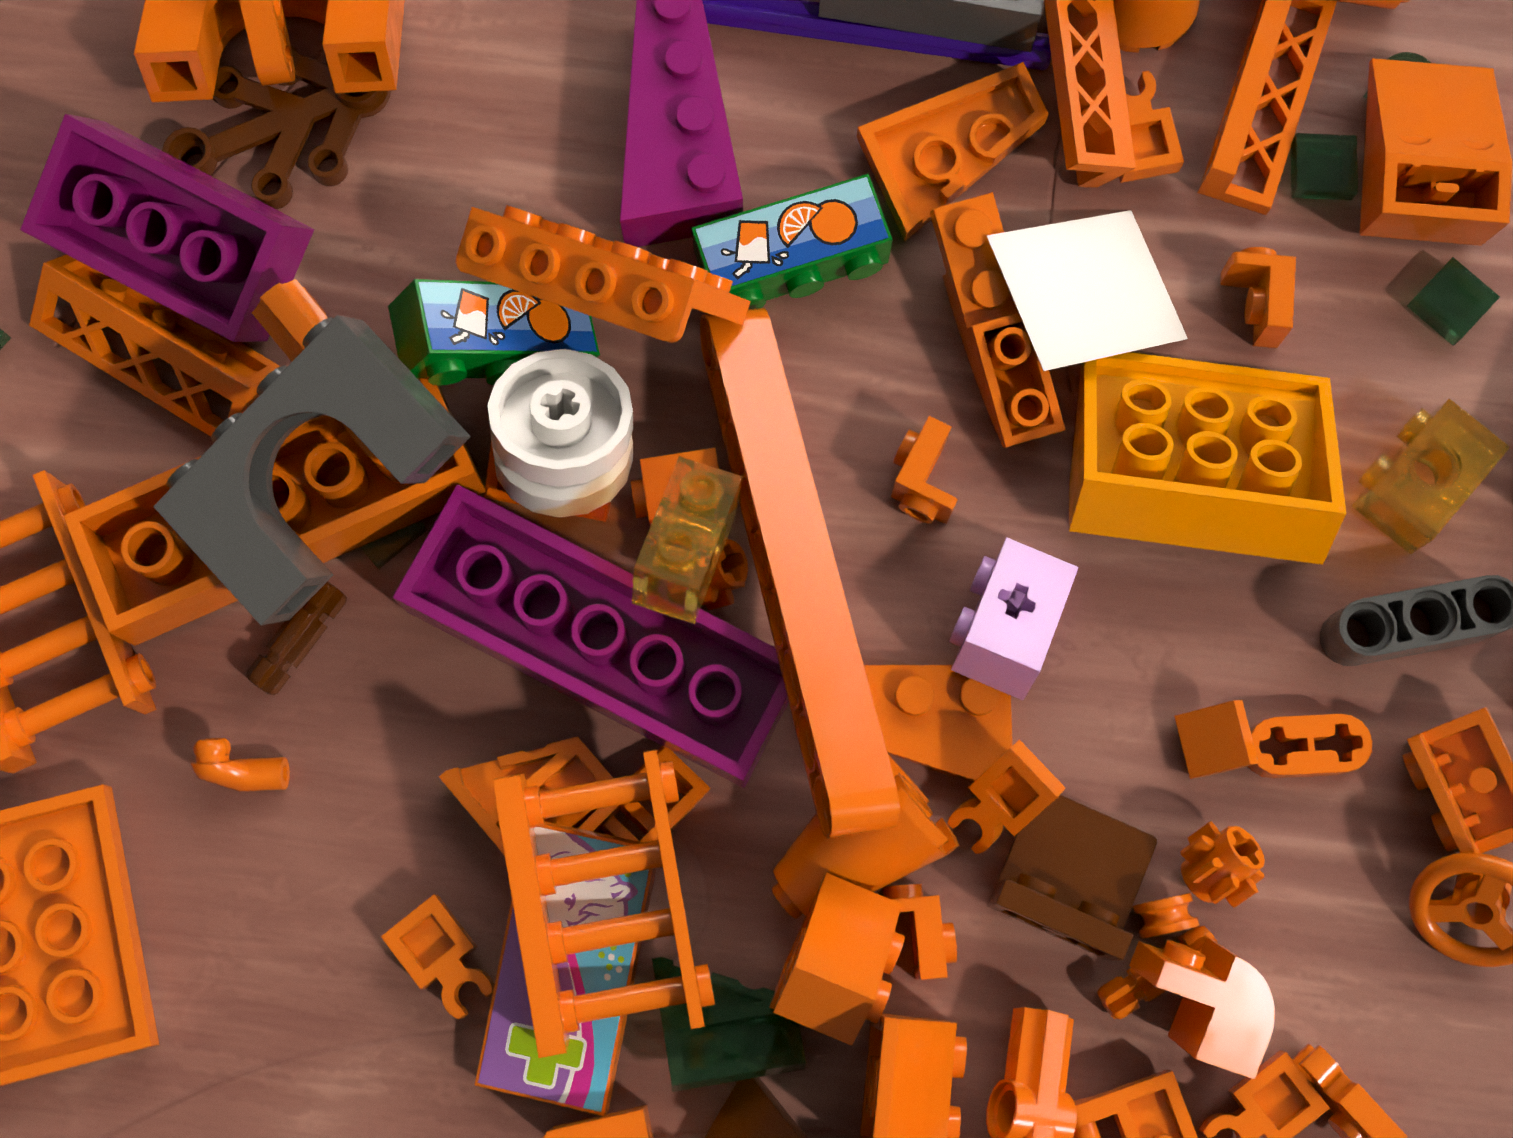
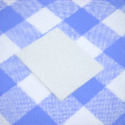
(1086, 289)

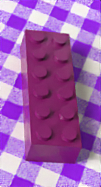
(575, 629)

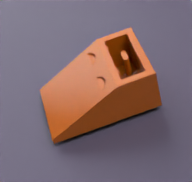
(1434, 154)

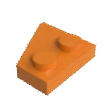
(550, 767)

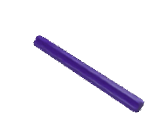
(802, 20)

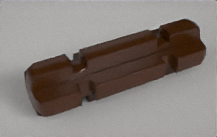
(295, 639)

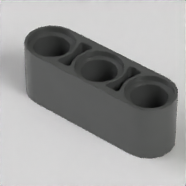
(1393, 634)

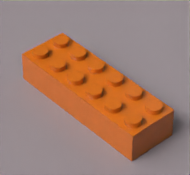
(323, 488)

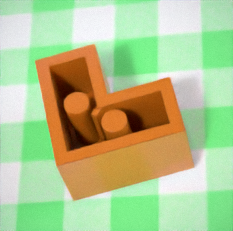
(839, 961)

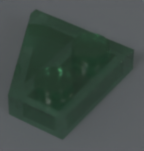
(738, 1039)

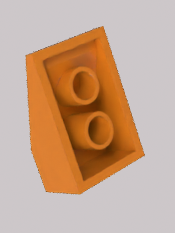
(911, 1078)

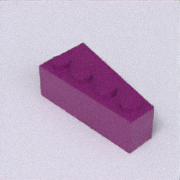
(677, 134)

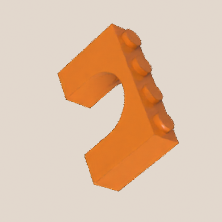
(184, 40)

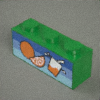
(797, 242)
(479, 329)

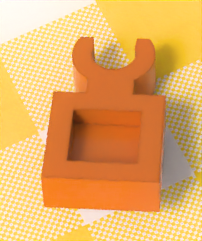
(1153, 134)
(1008, 795)
(433, 947)
(1271, 1105)
(1352, 1107)

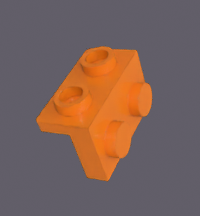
(1469, 779)

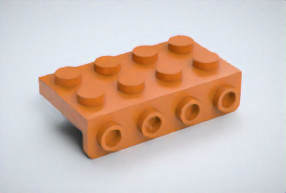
(593, 273)

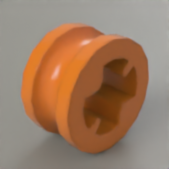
(1166, 915)

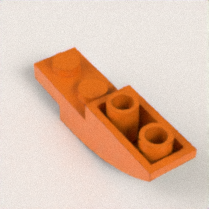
(991, 329)

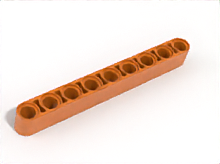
(799, 579)

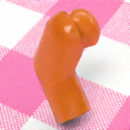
(238, 774)

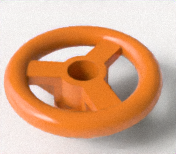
(1478, 901)

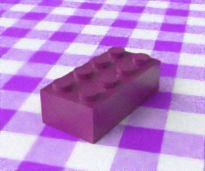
(163, 227)

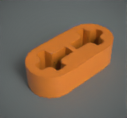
(1305, 731)

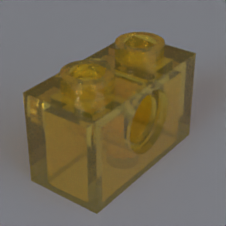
(1457, 453)
(686, 539)

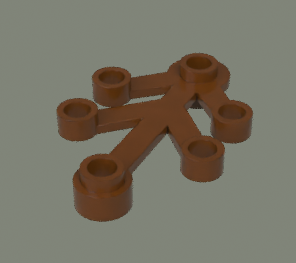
(287, 119)

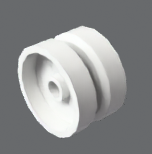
(561, 432)

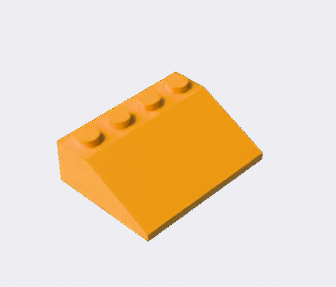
(1206, 457)

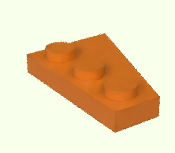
(949, 142)
(940, 718)

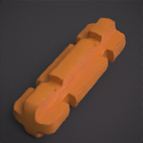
(1123, 996)

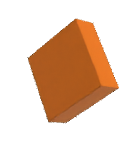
(1216, 739)

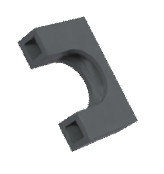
(226, 496)

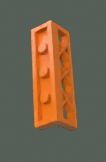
(1090, 90)
(1246, 99)
(147, 326)

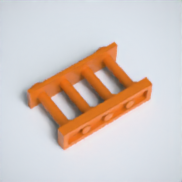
(129, 673)
(548, 944)

